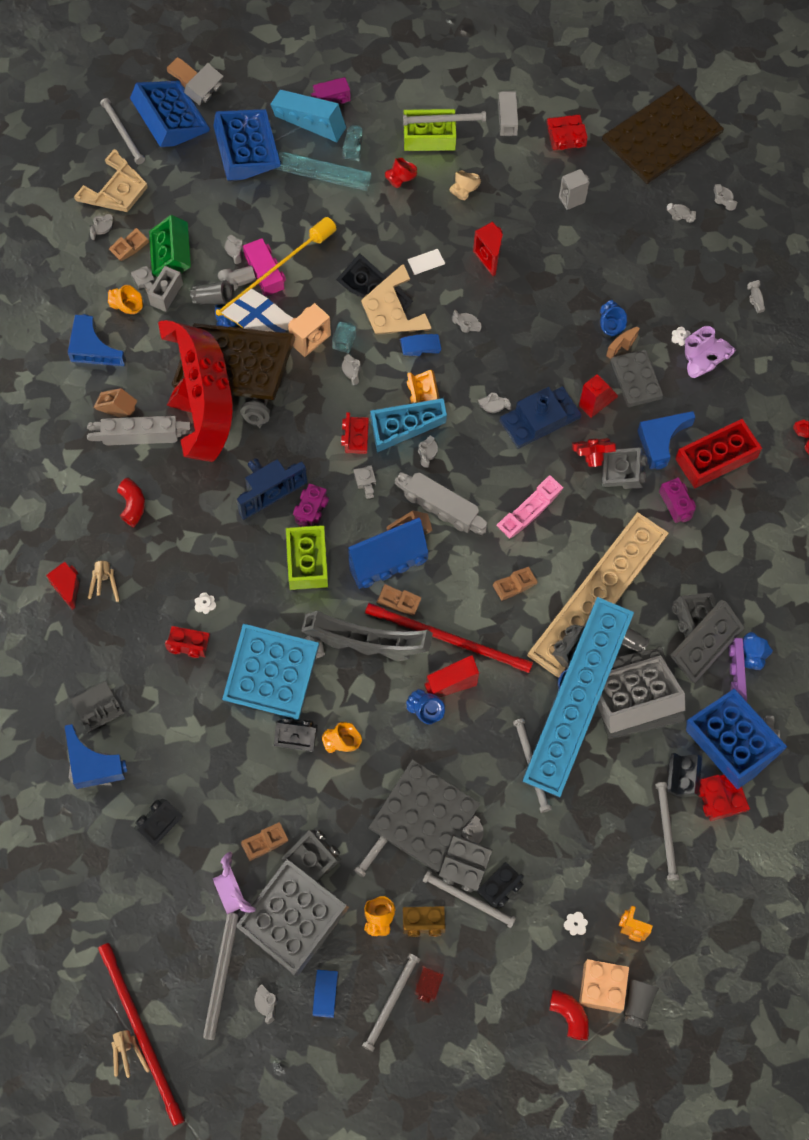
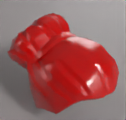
(401, 172)

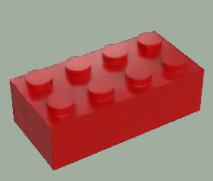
(718, 453)

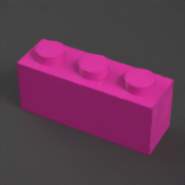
(260, 259)

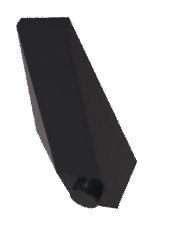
(363, 277)

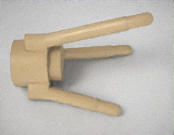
(102, 572)
(123, 1043)

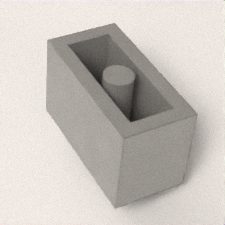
(203, 84)
(574, 189)
(165, 288)

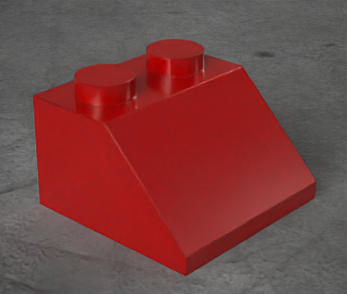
(488, 246)

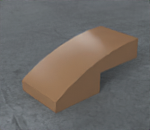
(181, 71)
(129, 246)
(624, 340)
(515, 584)
(398, 600)
(264, 842)

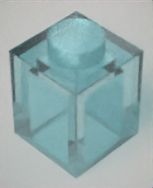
(344, 337)

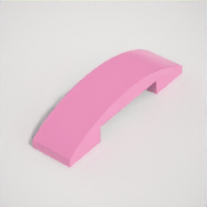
(530, 508)

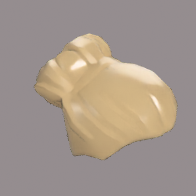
(464, 184)

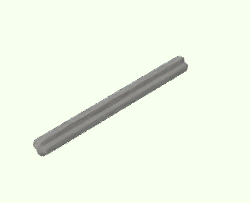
(220, 976)

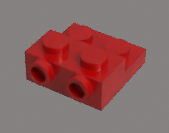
(567, 132)
(721, 798)

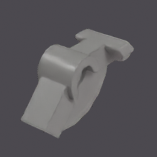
(725, 197)
(681, 212)
(101, 225)
(234, 248)
(756, 297)
(466, 321)
(351, 368)
(494, 404)
(427, 451)
(473, 830)
(265, 1003)

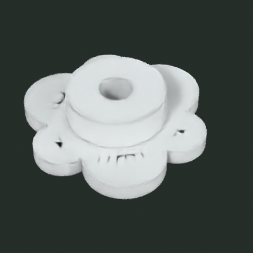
(680, 335)
(209, 605)
(581, 923)

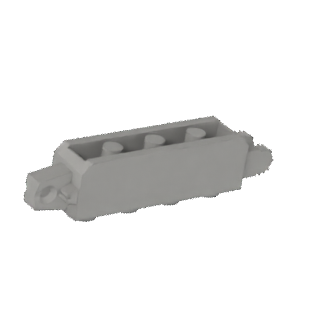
(138, 430)
(442, 502)

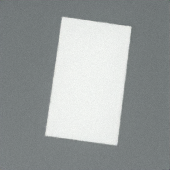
(426, 261)

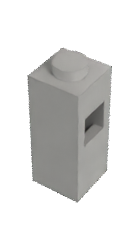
(508, 113)

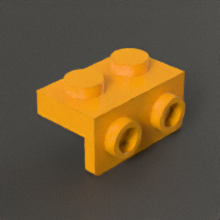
(422, 387)
(633, 928)

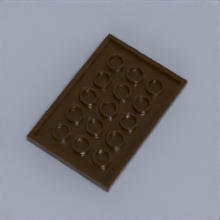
(662, 134)
(252, 359)

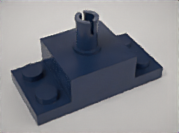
(539, 416)
(269, 485)

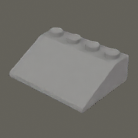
(640, 694)

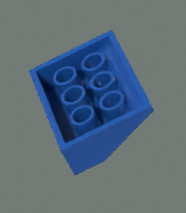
(168, 112)
(245, 143)
(388, 553)
(735, 738)

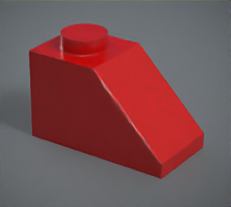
(65, 582)

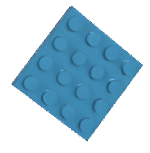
(271, 671)

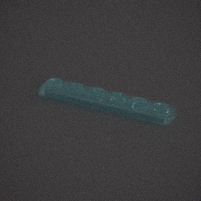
(324, 171)

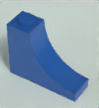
(87, 347)
(657, 434)
(91, 767)

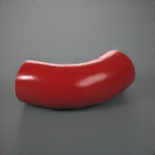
(134, 501)
(573, 1013)

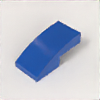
(419, 344)
(325, 993)

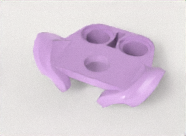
(700, 346)
(229, 889)

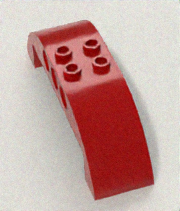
(206, 388)

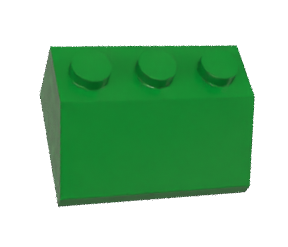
(170, 245)

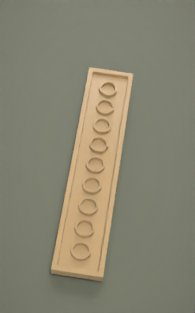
(607, 581)

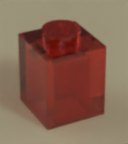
(428, 985)

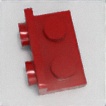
(355, 435)
(187, 641)

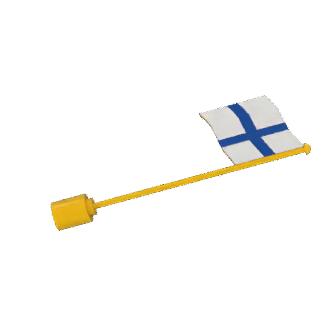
(256, 311)

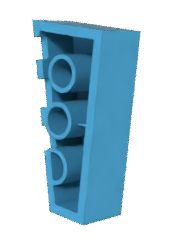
(310, 113)
(405, 421)

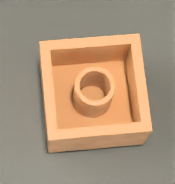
(310, 329)
(604, 986)

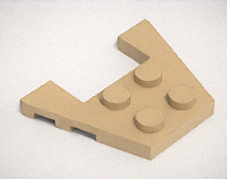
(120, 191)
(385, 309)

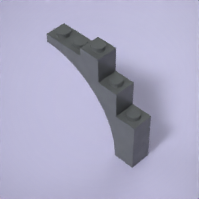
(366, 640)

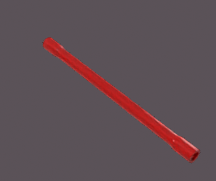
(515, 662)
(170, 1104)

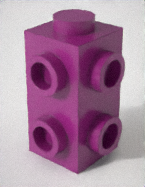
(333, 91)
(677, 500)
(310, 507)

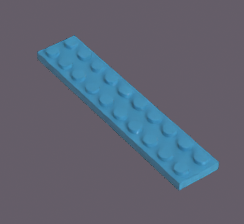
(578, 697)

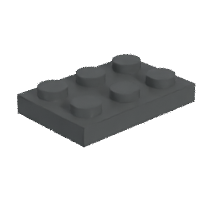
(636, 378)

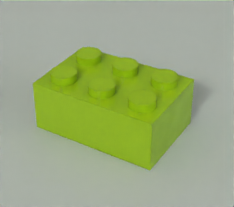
(430, 136)
(306, 557)

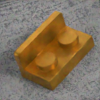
(423, 920)

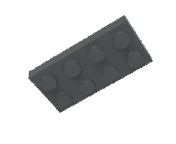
(707, 641)

